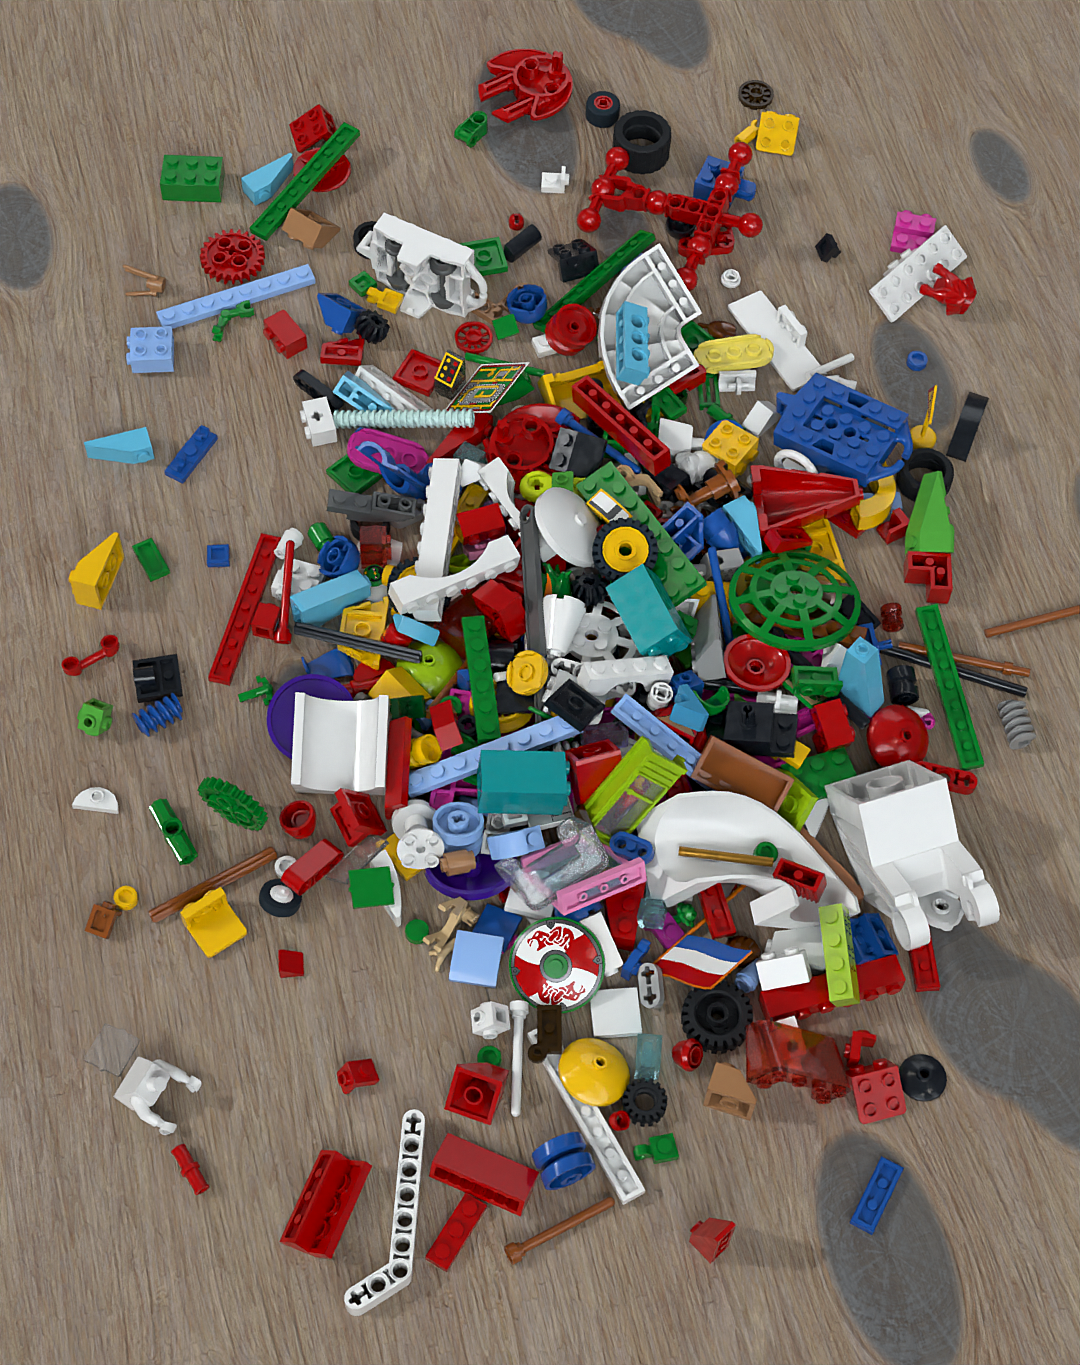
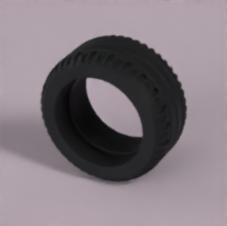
(928, 459)

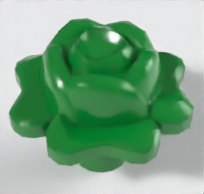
(685, 914)

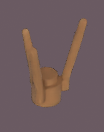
(154, 282)

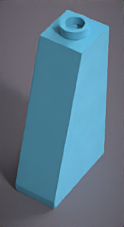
(329, 599)
(862, 677)

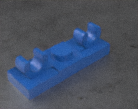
(191, 454)

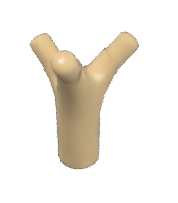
(442, 955)

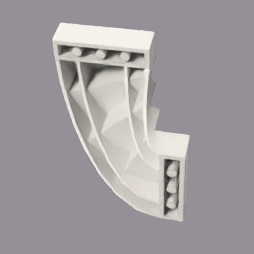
(655, 285)

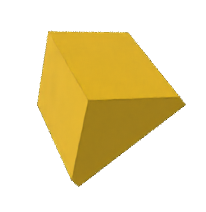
(397, 683)

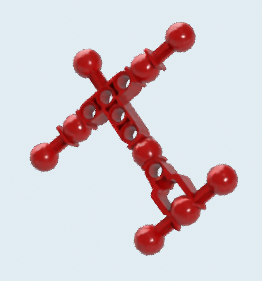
(704, 214)

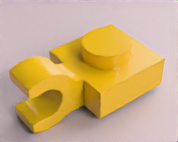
(386, 300)

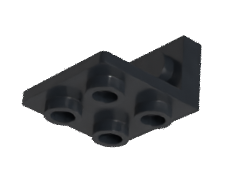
(574, 259)

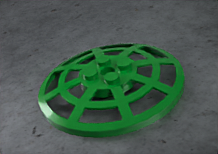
(800, 604)

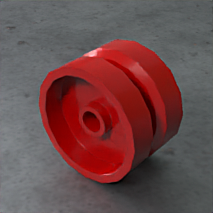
(570, 329)

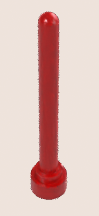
(283, 634)

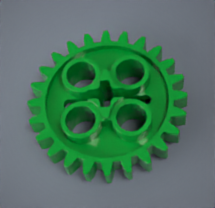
(232, 803)

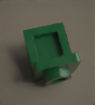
(408, 706)

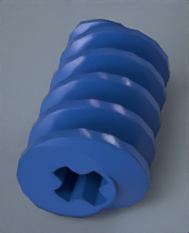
(158, 715)

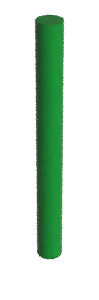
(487, 360)

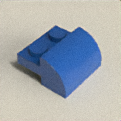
(870, 938)

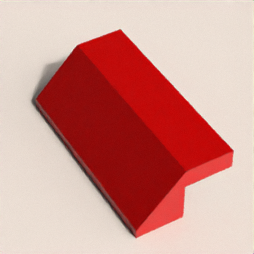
(398, 765)
(325, 1204)

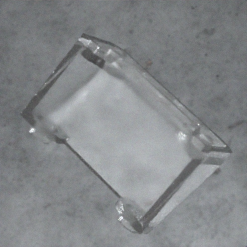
(572, 861)

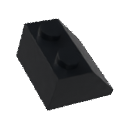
(577, 453)

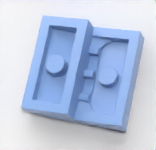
(476, 959)

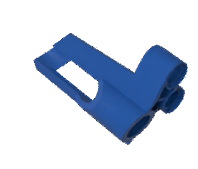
(399, 476)

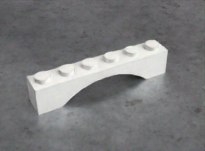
(501, 484)
(414, 591)

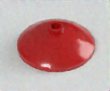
(750, 654)
(887, 738)

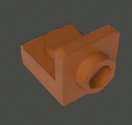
(102, 919)

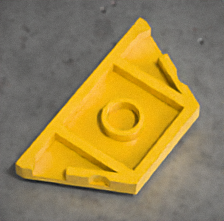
(824, 545)
(365, 621)

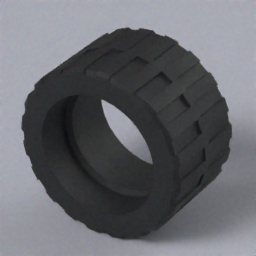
(643, 126)

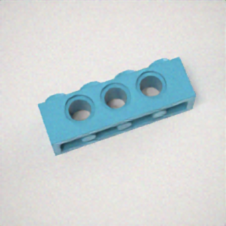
(632, 343)

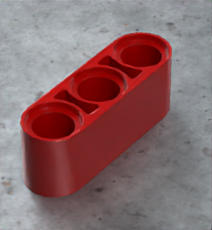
(312, 866)

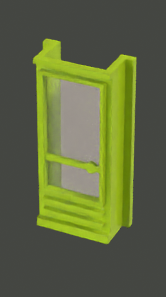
(632, 789)

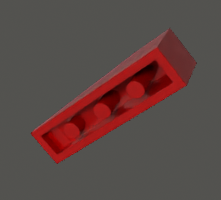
(482, 428)

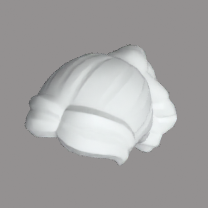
(695, 464)

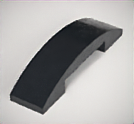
(967, 426)

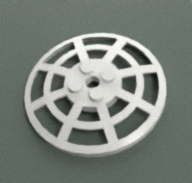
(603, 646)

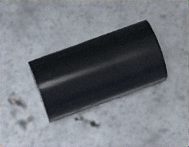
(522, 243)

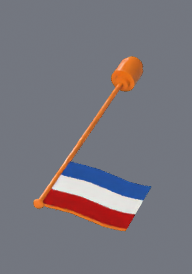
(699, 959)

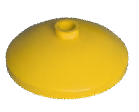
(589, 1081)

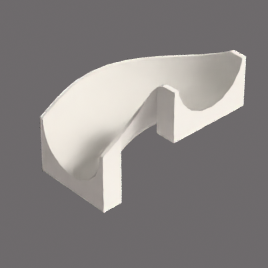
(734, 825)

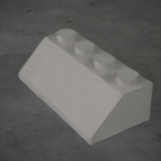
(708, 642)

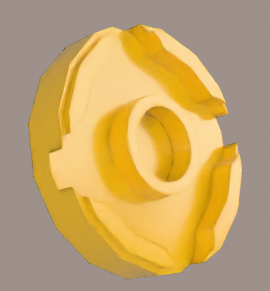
(527, 673)

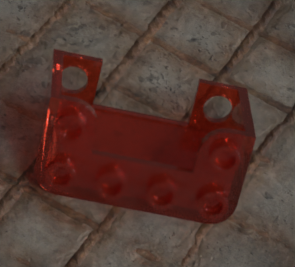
(795, 1056)

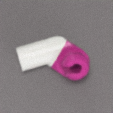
(925, 715)

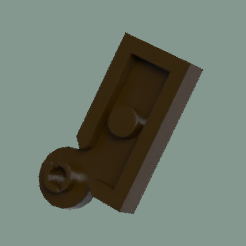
(548, 1033)

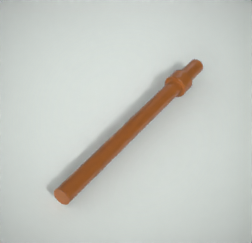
(1032, 621)
(1006, 668)

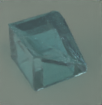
(651, 913)

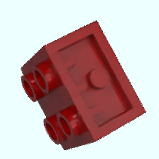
(312, 127)

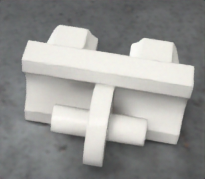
(737, 381)
(782, 703)

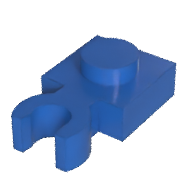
(633, 963)

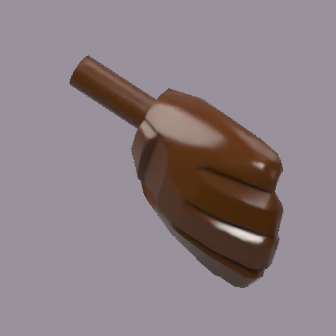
(719, 329)
(745, 943)

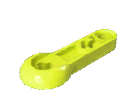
(544, 480)

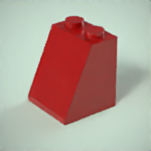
(591, 766)

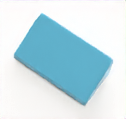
(416, 629)

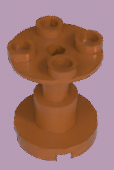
(715, 487)

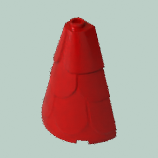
(799, 496)

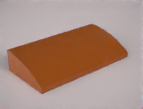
(737, 772)

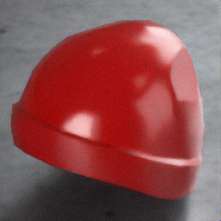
(298, 819)

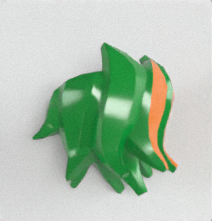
(555, 582)

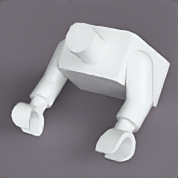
(144, 1085)

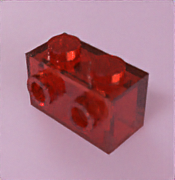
(375, 546)

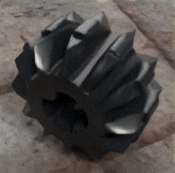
(371, 326)
(589, 589)

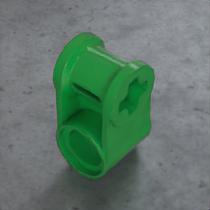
(472, 128)

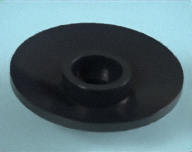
(918, 1087)

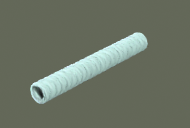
(407, 418)

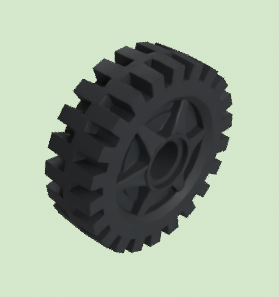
(713, 1033)

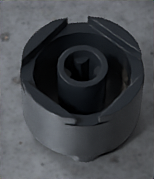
(501, 654)

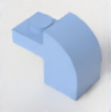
(515, 843)

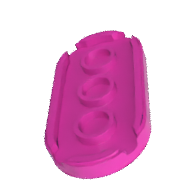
(401, 449)

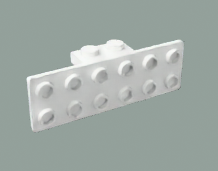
(905, 276)
(785, 332)

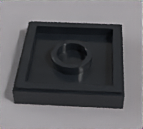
(574, 705)

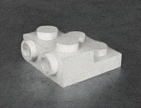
(303, 577)

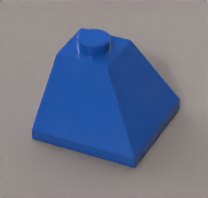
(339, 312)

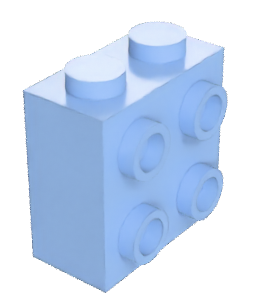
(151, 349)

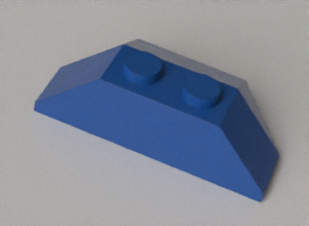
(687, 530)

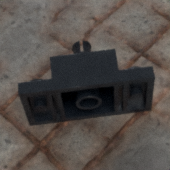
(755, 729)

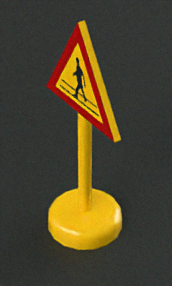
(923, 435)

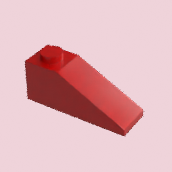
(712, 1237)

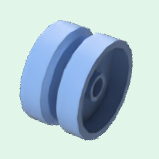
(459, 827)

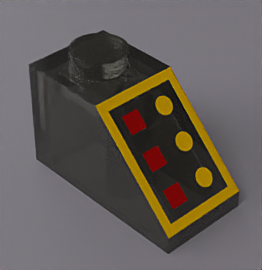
(450, 375)

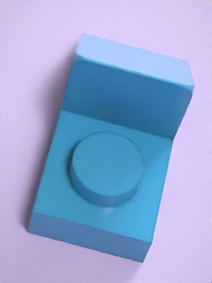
(688, 709)

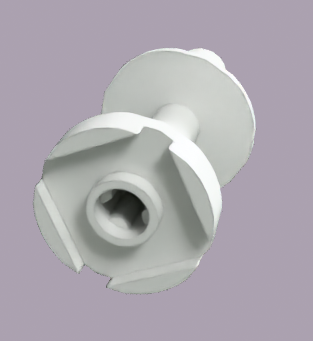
(418, 843)

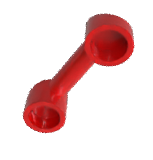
(74, 667)

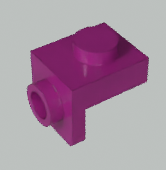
(669, 934)

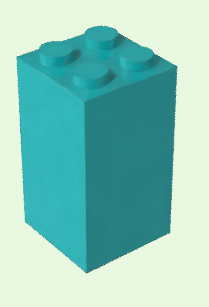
(649, 613)
(522, 782)

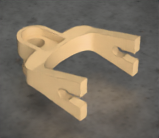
(641, 480)
(460, 913)

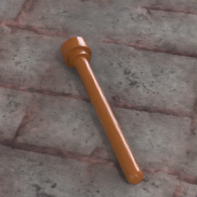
(517, 1250)

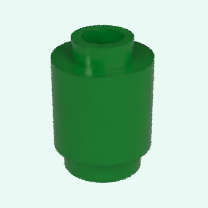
(319, 535)

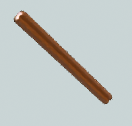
(219, 880)

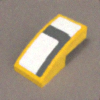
(607, 507)

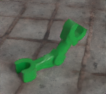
(242, 310)

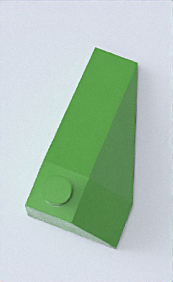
(929, 522)

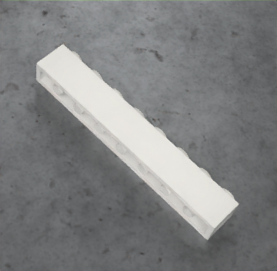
(438, 528)

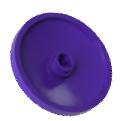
(282, 706)
(475, 885)

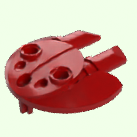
(537, 80)
(528, 448)

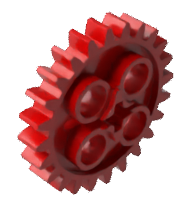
(232, 256)

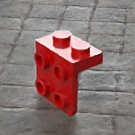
(877, 1090)

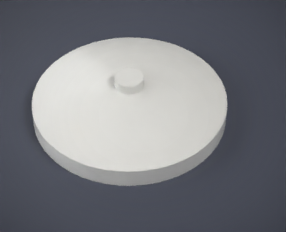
(567, 525)

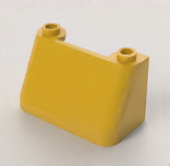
(558, 390)

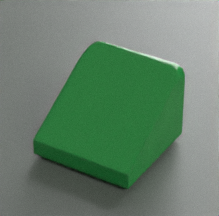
(505, 327)

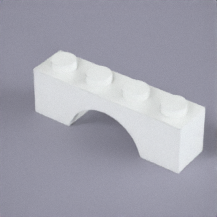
(602, 676)

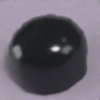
(679, 229)

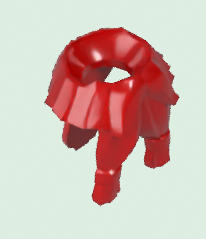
(951, 291)

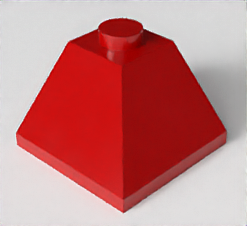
(476, 1090)

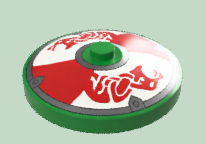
(557, 963)

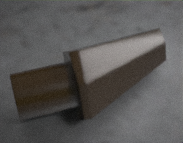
(582, 814)

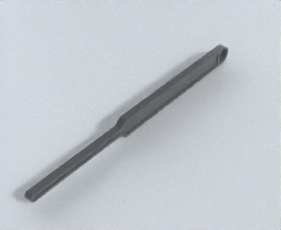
(533, 593)

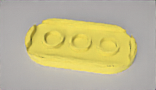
(734, 353)

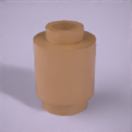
(457, 862)

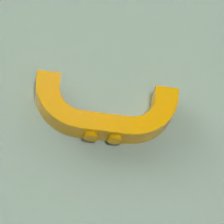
(877, 508)

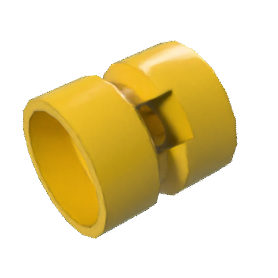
(424, 751)

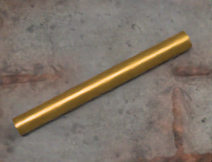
(725, 856)

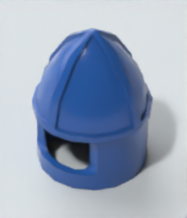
(720, 531)

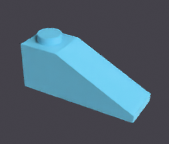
(265, 181)
(360, 394)
(124, 447)
(745, 517)

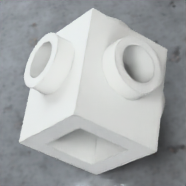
(490, 1019)

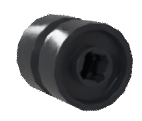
(902, 685)

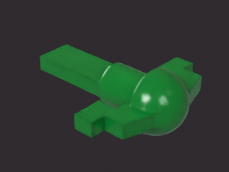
(266, 689)

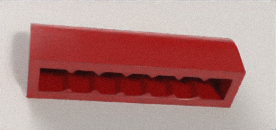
(483, 1174)

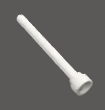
(518, 1010)

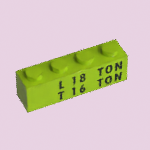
(839, 955)

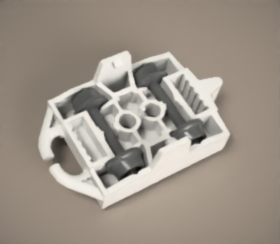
(423, 268)

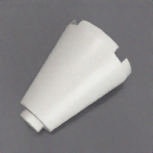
(561, 623)

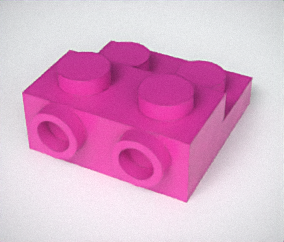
(911, 231)

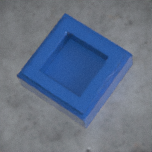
(218, 555)

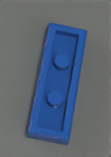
(876, 1195)

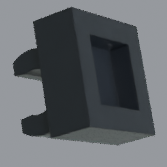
(827, 248)

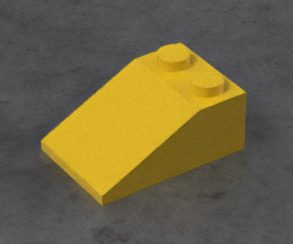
(96, 572)

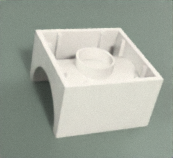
(340, 745)

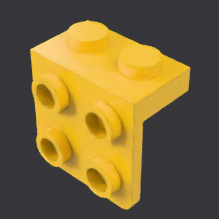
(777, 133)
(733, 446)
(212, 922)

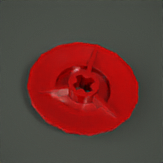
(334, 177)

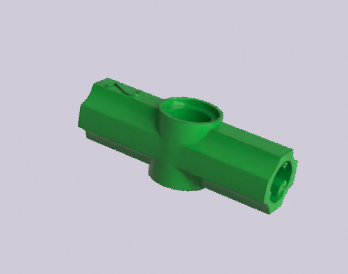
(179, 841)

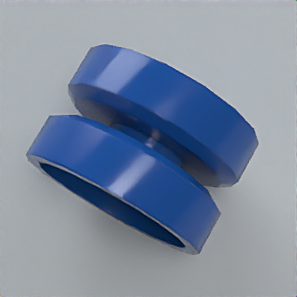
(563, 1160)

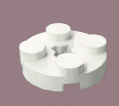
(946, 918)

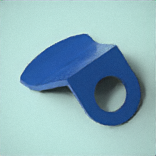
(332, 664)

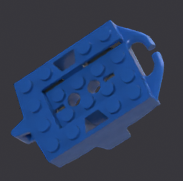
(827, 428)

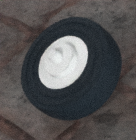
(279, 899)

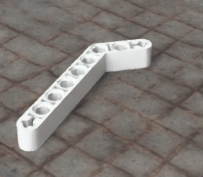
(399, 1233)

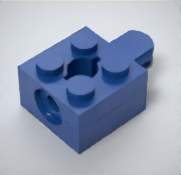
(706, 180)

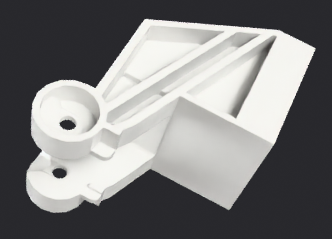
(906, 846)

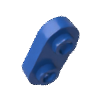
(633, 848)

